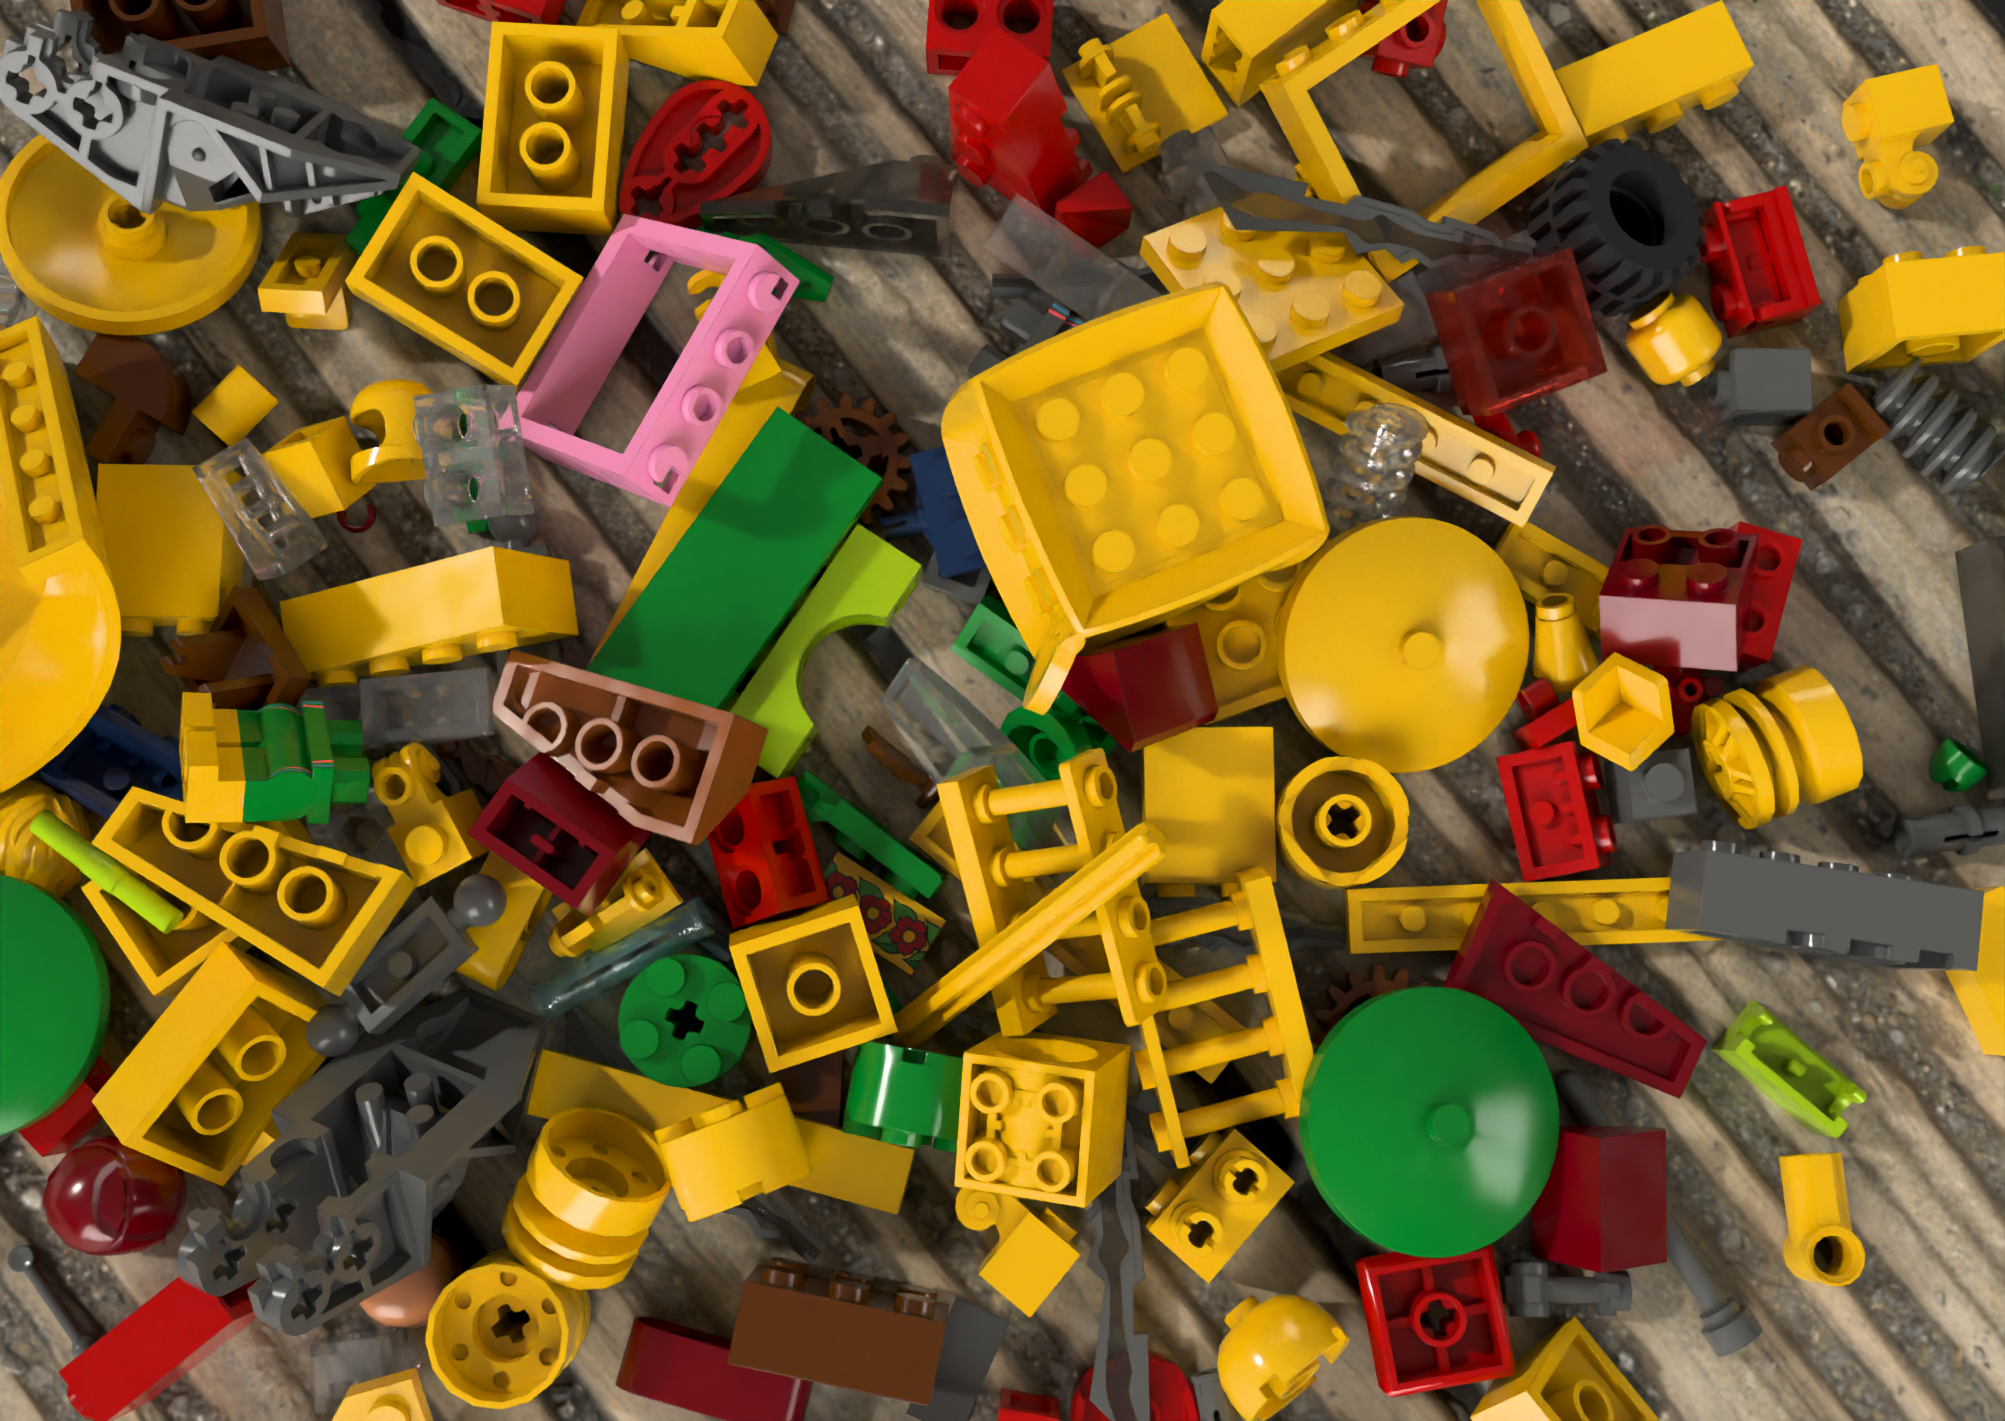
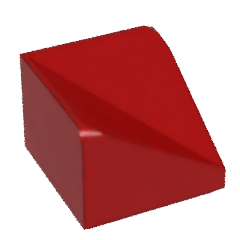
(1095, 210)

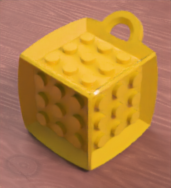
(1130, 474)

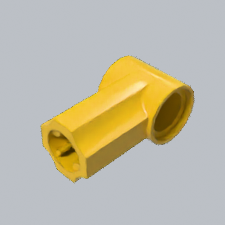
(1818, 1209)

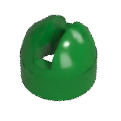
(1956, 766)

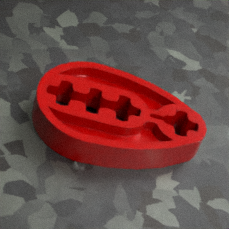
(677, 130)

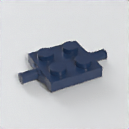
(938, 515)

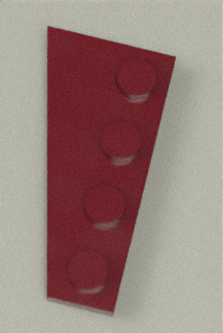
(1570, 995)

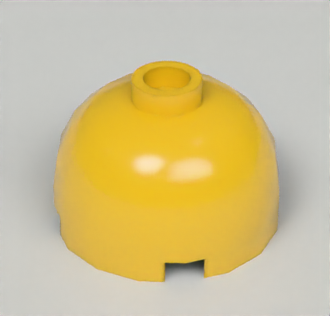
(1275, 1352)

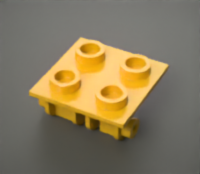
(1142, 91)

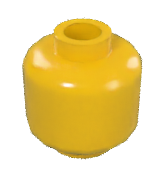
(1673, 339)

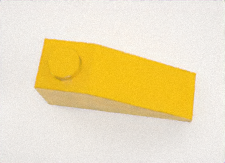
(690, 36)

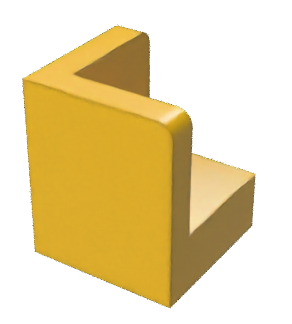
(317, 466)
(1623, 711)

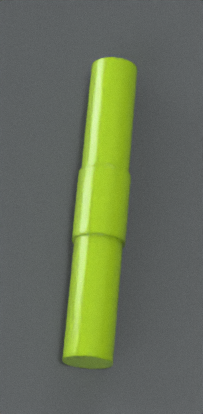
(106, 872)

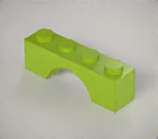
(862, 586)

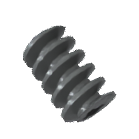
(1935, 429)

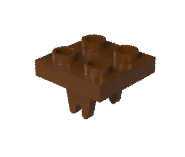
(241, 658)

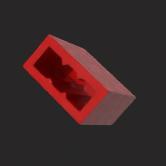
(153, 1349)

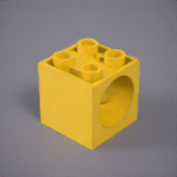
(1042, 1117)

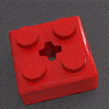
(1471, 1340)

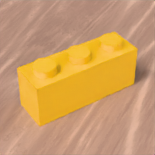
(1656, 76)

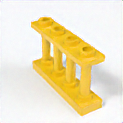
(997, 894)
(1280, 1034)

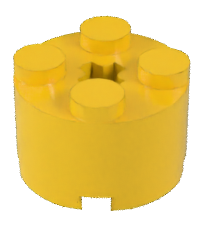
(1376, 825)
(733, 1152)

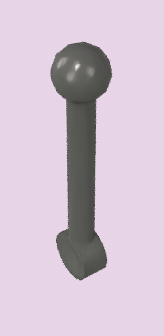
(25, 1259)

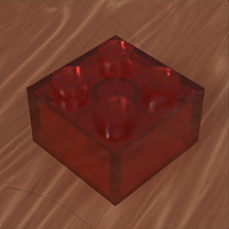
(1517, 332)

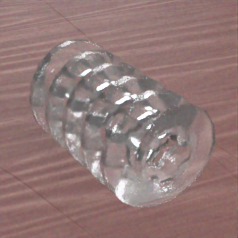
(1374, 464)

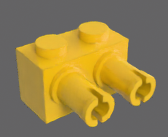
(1216, 1201)

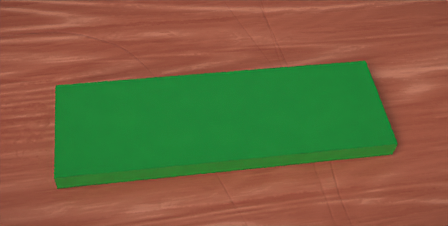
(740, 566)

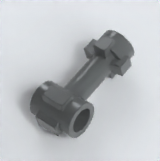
(1531, 1290)

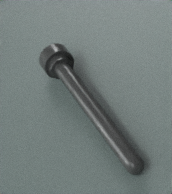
(1726, 1323)

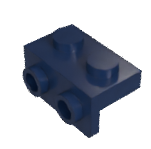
(113, 757)

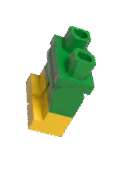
(268, 762)

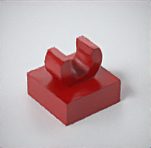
(1546, 715)

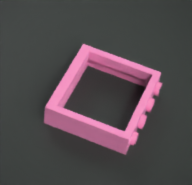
(700, 381)

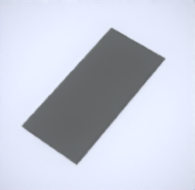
(964, 1361)

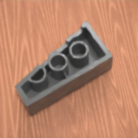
(1823, 909)

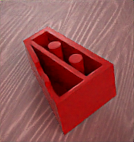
(1010, 125)

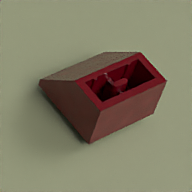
(1679, 597)
(559, 833)

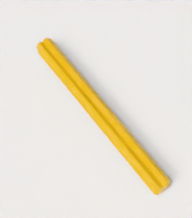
(1031, 933)

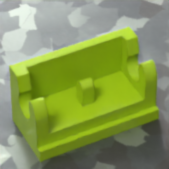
(1788, 1071)

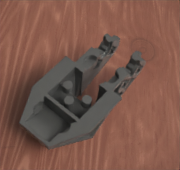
(196, 126)
(369, 1162)

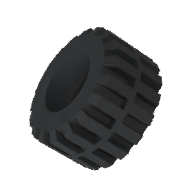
(1625, 221)

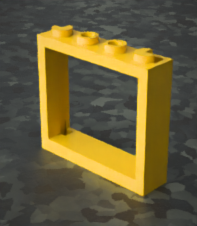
(1479, 195)

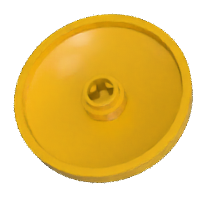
(107, 263)
(1403, 643)

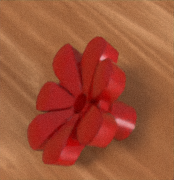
(1698, 690)

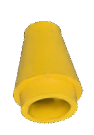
(1561, 643)

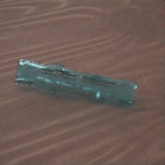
(559, 994)

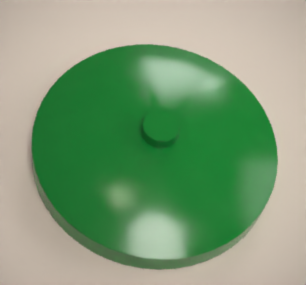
(50, 1002)
(1429, 1121)

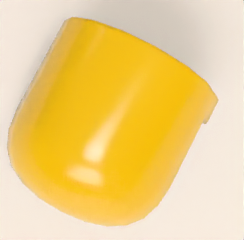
(389, 413)

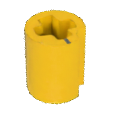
(235, 406)

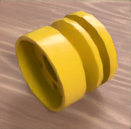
(1777, 746)
(586, 1198)
(486, 1355)

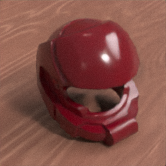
(113, 1199)

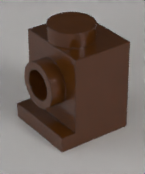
(1845, 421)

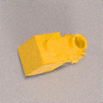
(1886, 122)
(428, 824)
(1031, 1248)

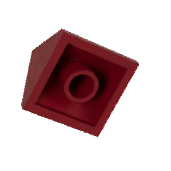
(1145, 685)
(1604, 1199)

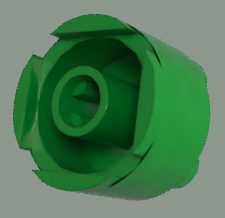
(654, 1036)
(906, 1094)

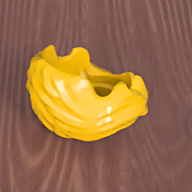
(24, 853)

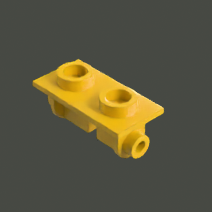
(634, 901)

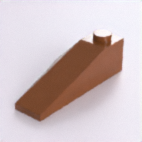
(641, 750)

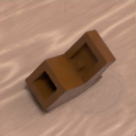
(146, 395)

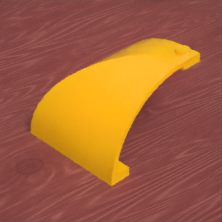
(54, 565)

